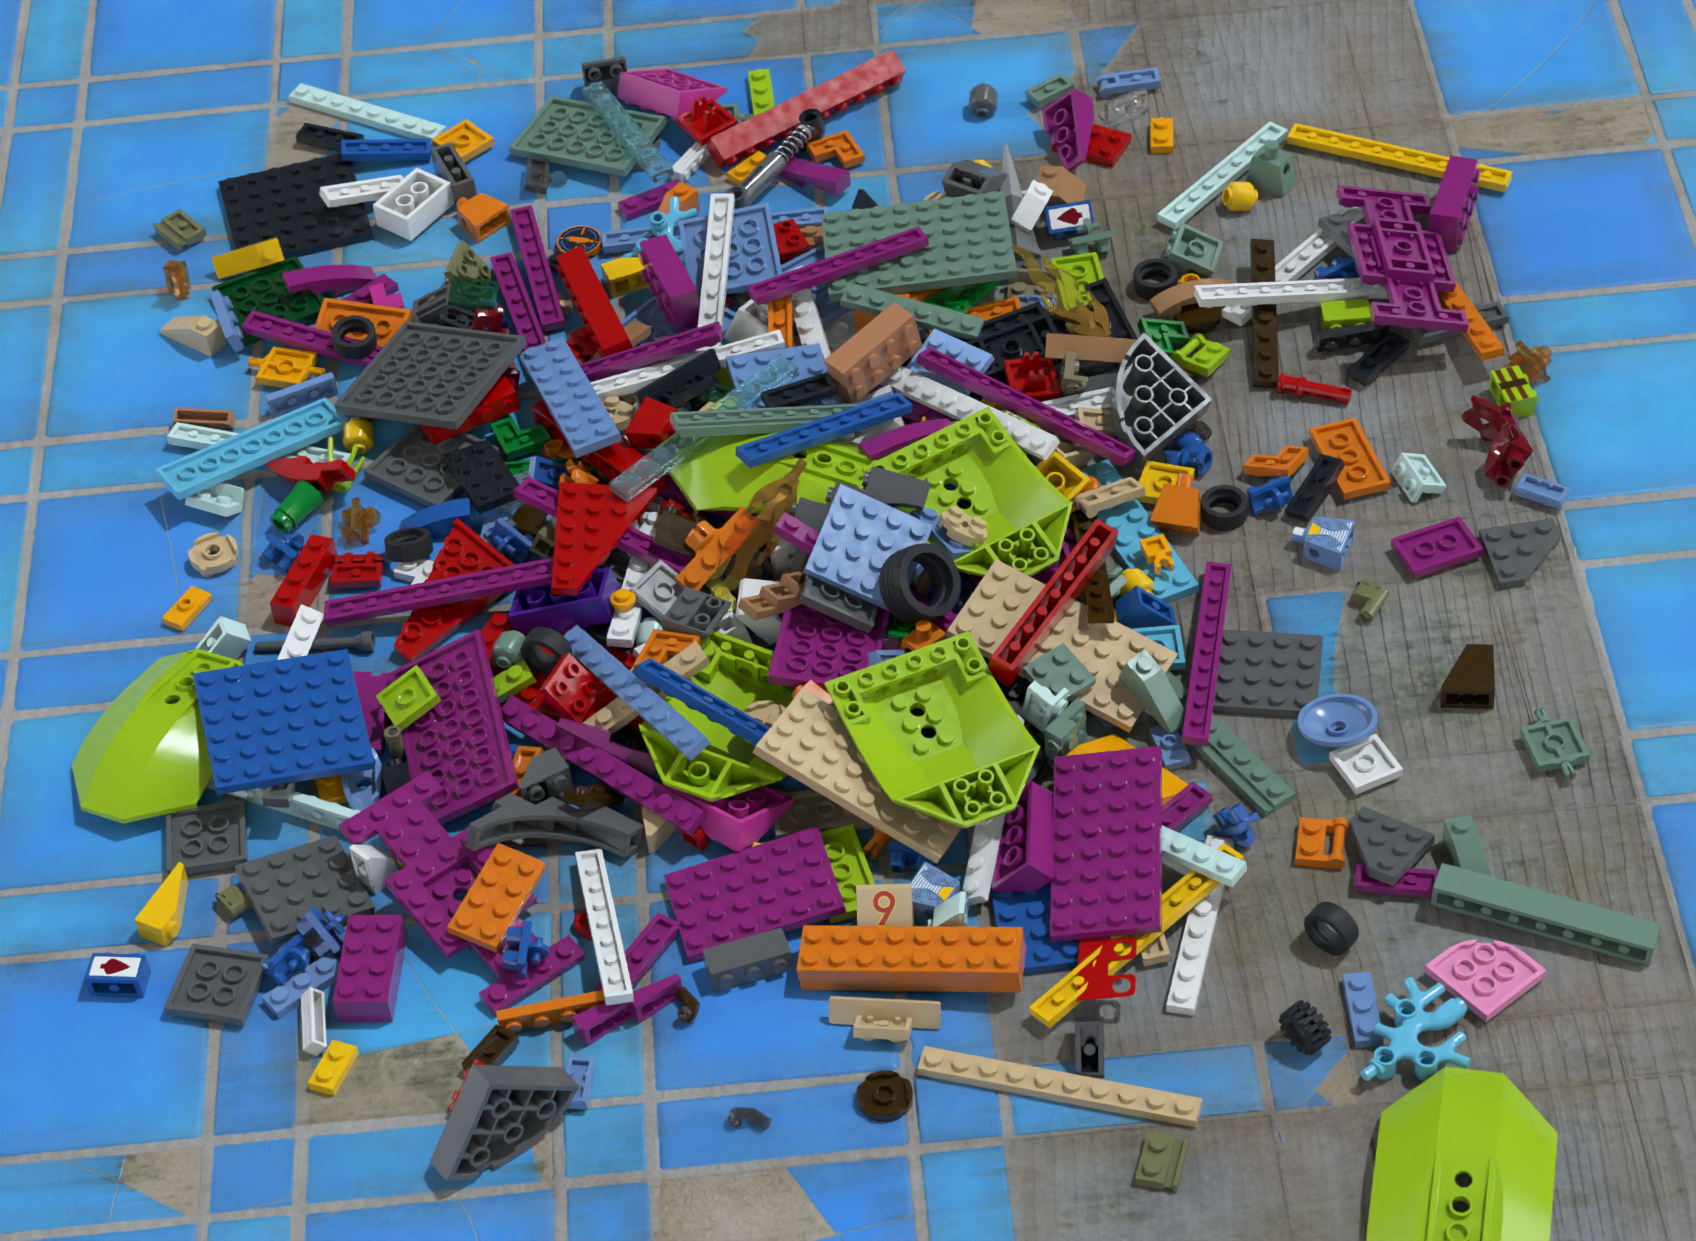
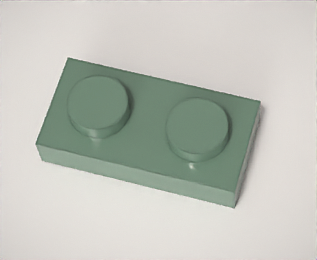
(1049, 90)

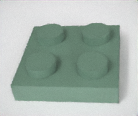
(1060, 670)

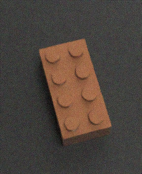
(874, 353)

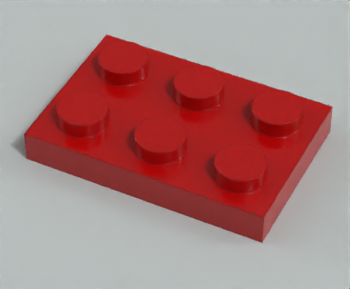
(1106, 145)

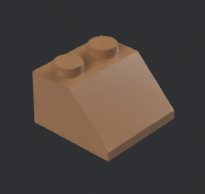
(1064, 185)

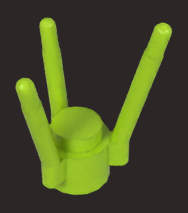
(345, 486)

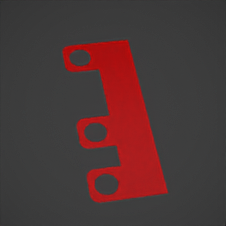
(1100, 984)

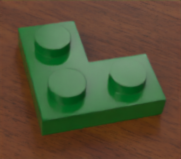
(1164, 333)
(517, 442)

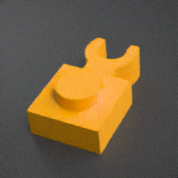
(1157, 551)

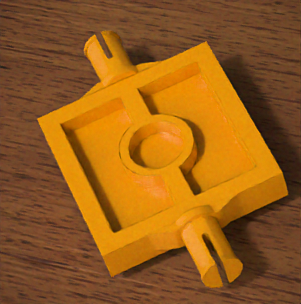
(286, 367)

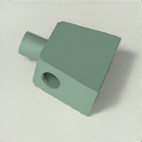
(1272, 169)

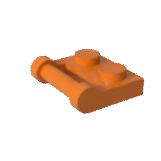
(1312, 842)

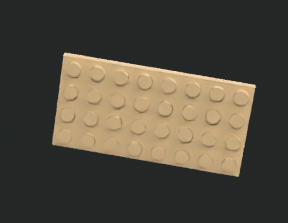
(1101, 648)
(819, 752)

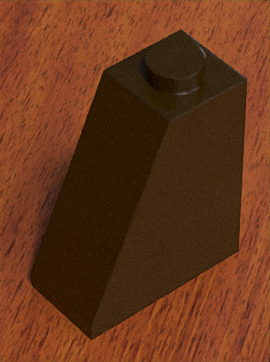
(1471, 679)

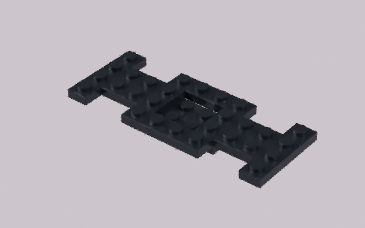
(1029, 327)

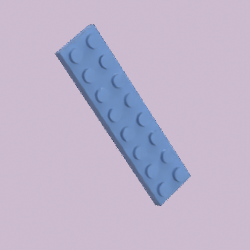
(570, 397)

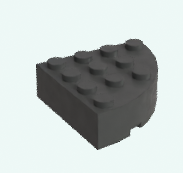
(1153, 400)
(500, 1117)

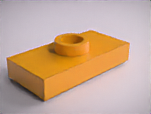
(187, 608)
(331, 789)

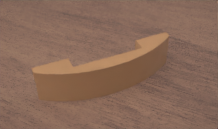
(1171, 300)

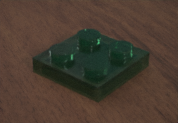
(473, 293)

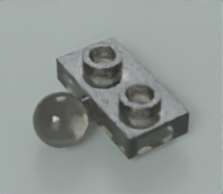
(538, 175)

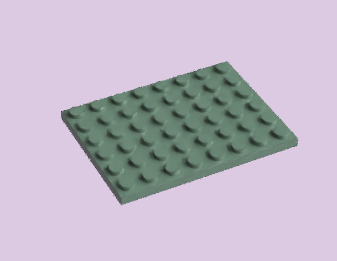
(965, 236)

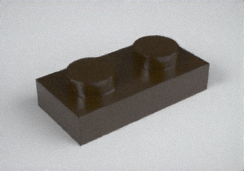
(492, 1048)

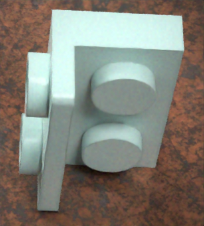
(1416, 476)
(219, 499)
(1042, 706)

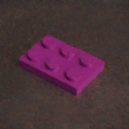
(1436, 547)

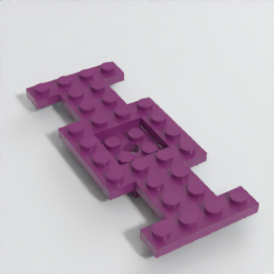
(1411, 259)
(437, 872)

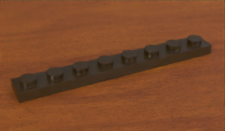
(1264, 317)
(1097, 591)

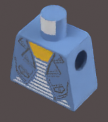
(1326, 541)
(931, 889)

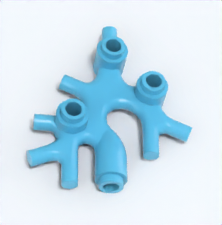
(664, 224)
(1410, 1021)

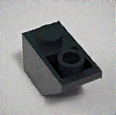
(395, 774)

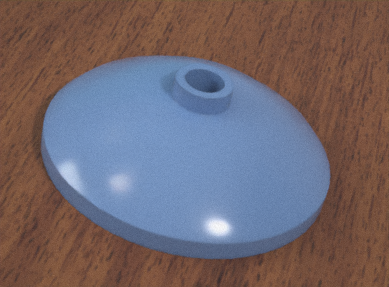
(1337, 720)

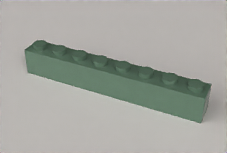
(1545, 914)

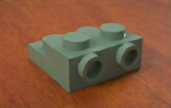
(1193, 250)
(1065, 732)

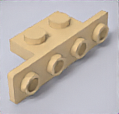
(884, 1017)

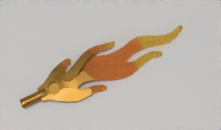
(746, 540)

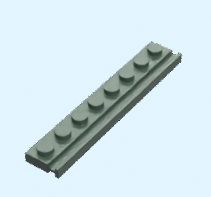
(749, 420)
(1239, 763)

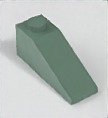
(1153, 690)
(1465, 844)

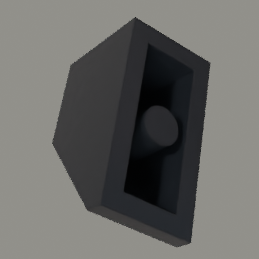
(1089, 1046)

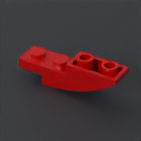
(319, 474)

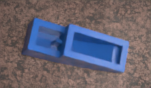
(440, 517)

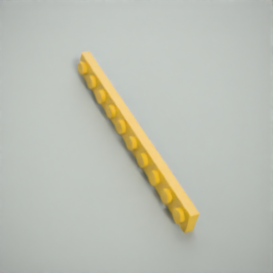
(1389, 155)
(1175, 903)

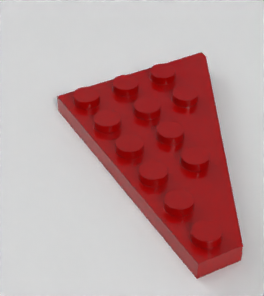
(588, 529)
(462, 554)

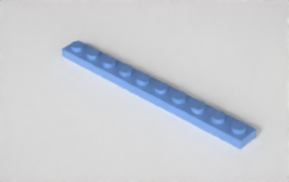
(626, 239)
(636, 694)

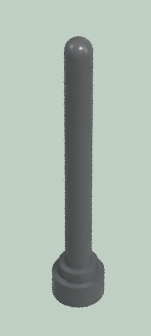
(363, 641)

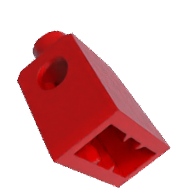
(650, 424)

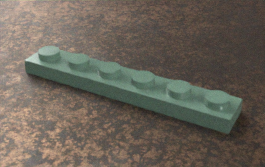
(925, 314)

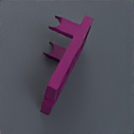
(373, 712)

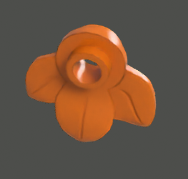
(556, 449)

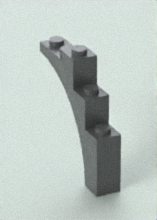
(880, 484)
(553, 819)

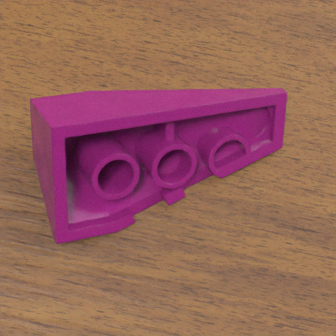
(1070, 126)

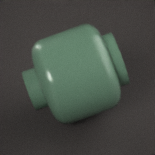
(507, 649)

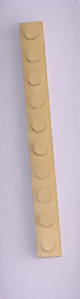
(1060, 1086)

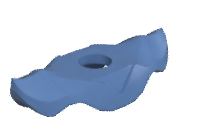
(363, 797)

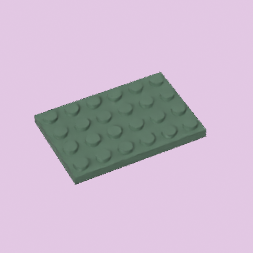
(576, 136)

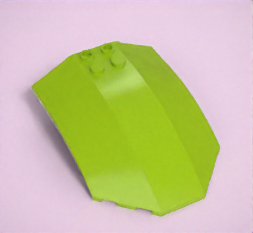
(727, 764)

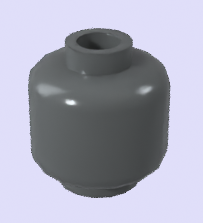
(983, 100)

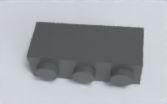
(452, 169)
(747, 959)

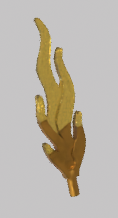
(1068, 298)

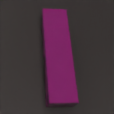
(824, 177)
(600, 738)
(604, 1018)

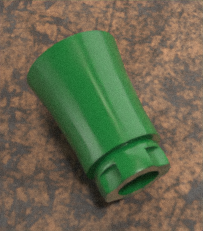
(296, 506)

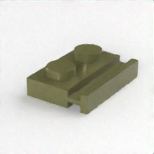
(180, 229)
(1161, 1161)

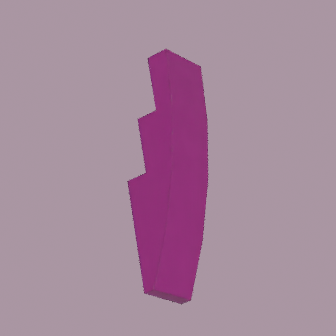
(327, 277)
(898, 438)

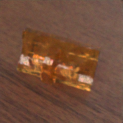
(177, 279)
(1533, 359)
(359, 522)

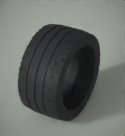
(942, 573)

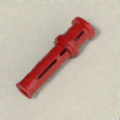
(1302, 387)

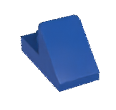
(546, 471)

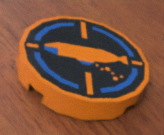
(580, 235)

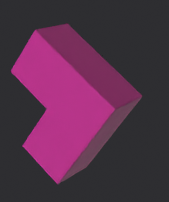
(379, 297)

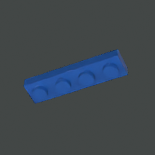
(385, 150)

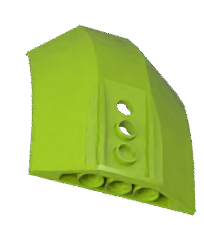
(720, 481)
(1005, 489)
(980, 745)
(148, 753)
(1468, 1126)

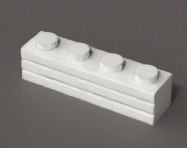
(690, 162)
(313, 1021)

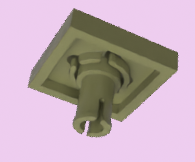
(466, 263)

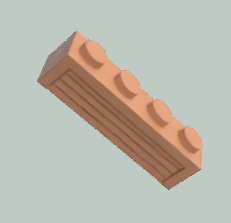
(205, 417)

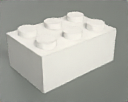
(413, 204)

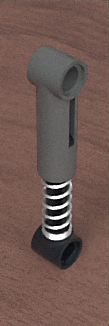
(810, 128)

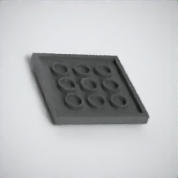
(418, 467)
(1267, 673)
(297, 879)

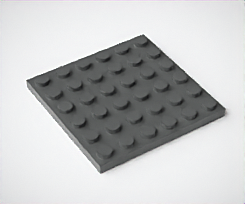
(430, 375)

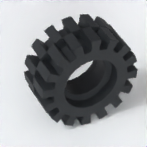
(1305, 1027)

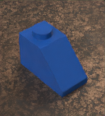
(1143, 610)

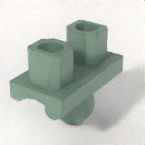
(1101, 239)

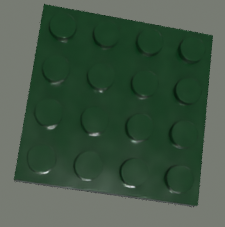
(268, 294)

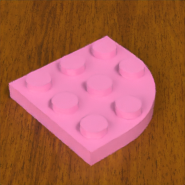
(1485, 975)

